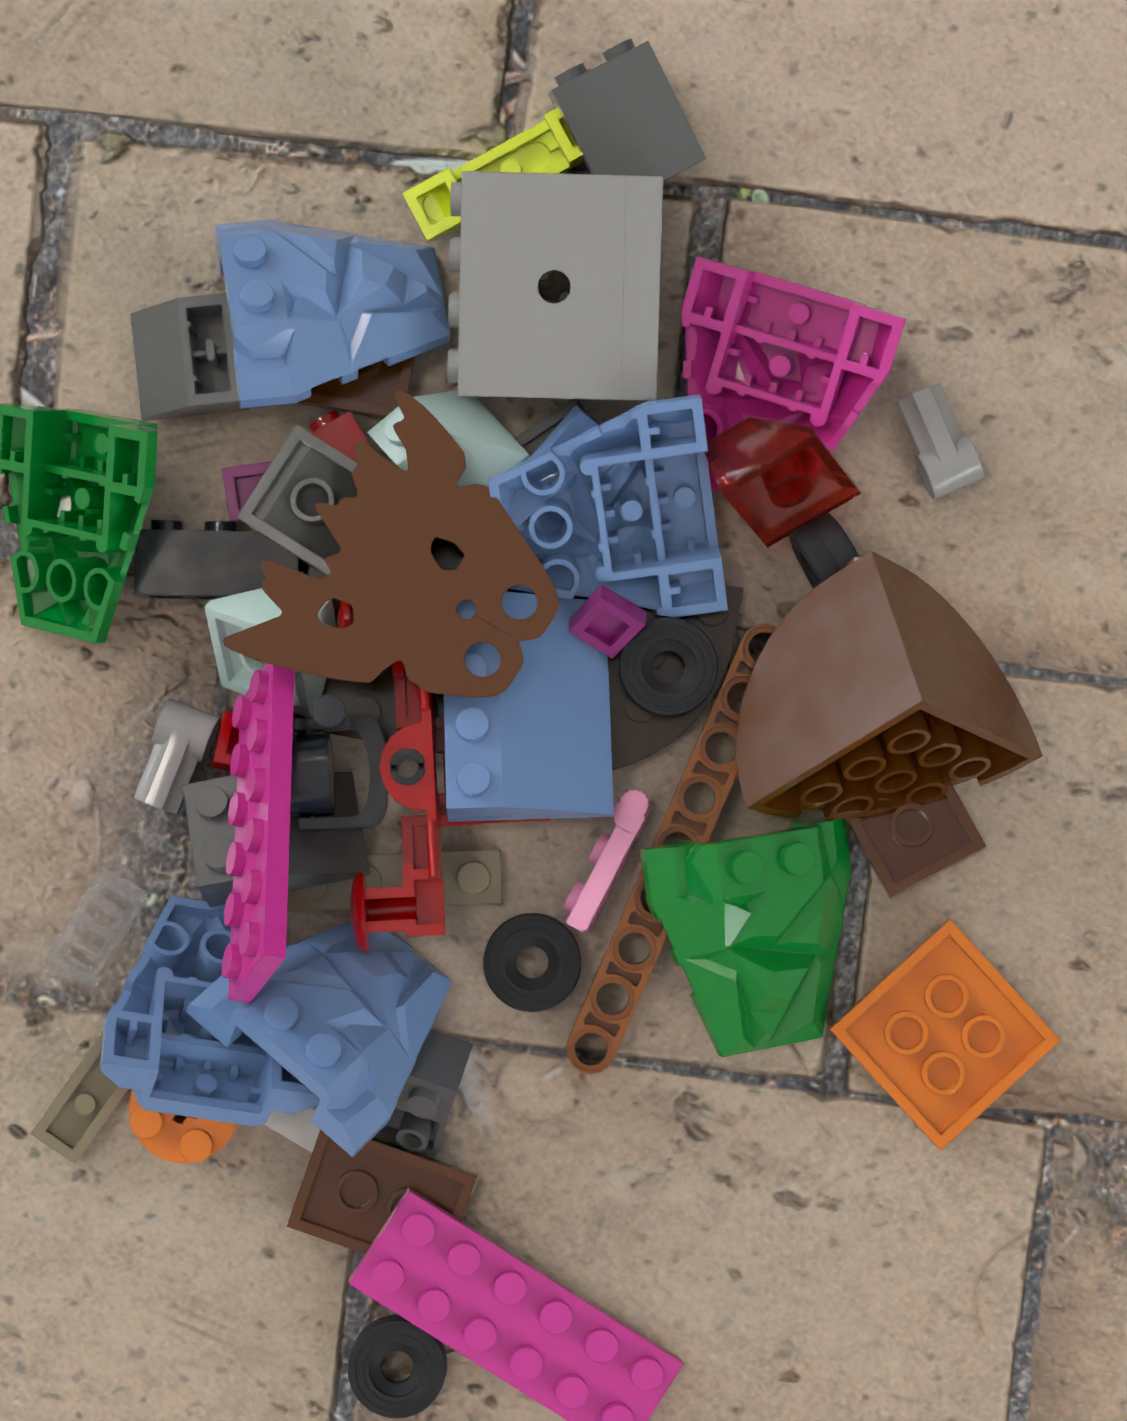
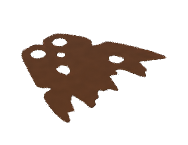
(395, 586)

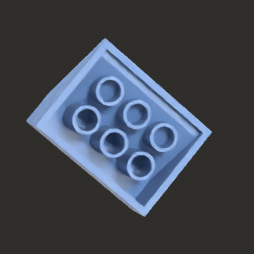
(541, 741)

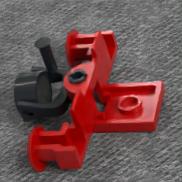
(419, 903)

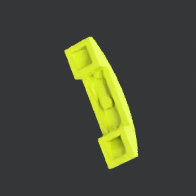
(540, 149)

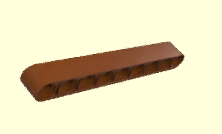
(676, 819)

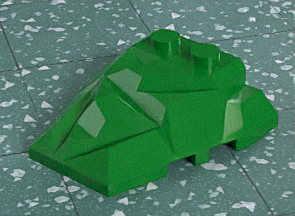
(78, 511)
(755, 928)

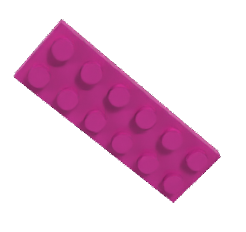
(262, 832)
(512, 1317)

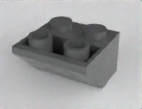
(185, 358)
(428, 1095)

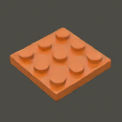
(944, 1034)

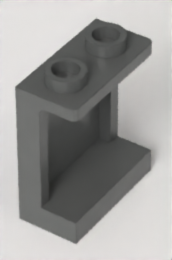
(626, 115)

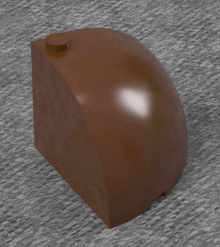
(870, 697)

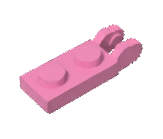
(609, 858)

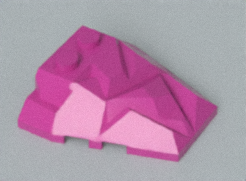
(781, 351)

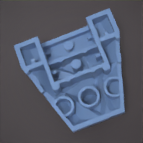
(323, 306)
(625, 510)
(338, 1024)
(171, 1057)

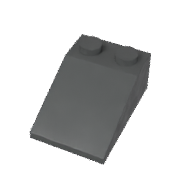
(285, 497)
(313, 856)

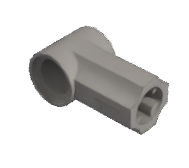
(943, 454)
(180, 742)

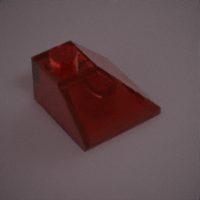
(778, 475)

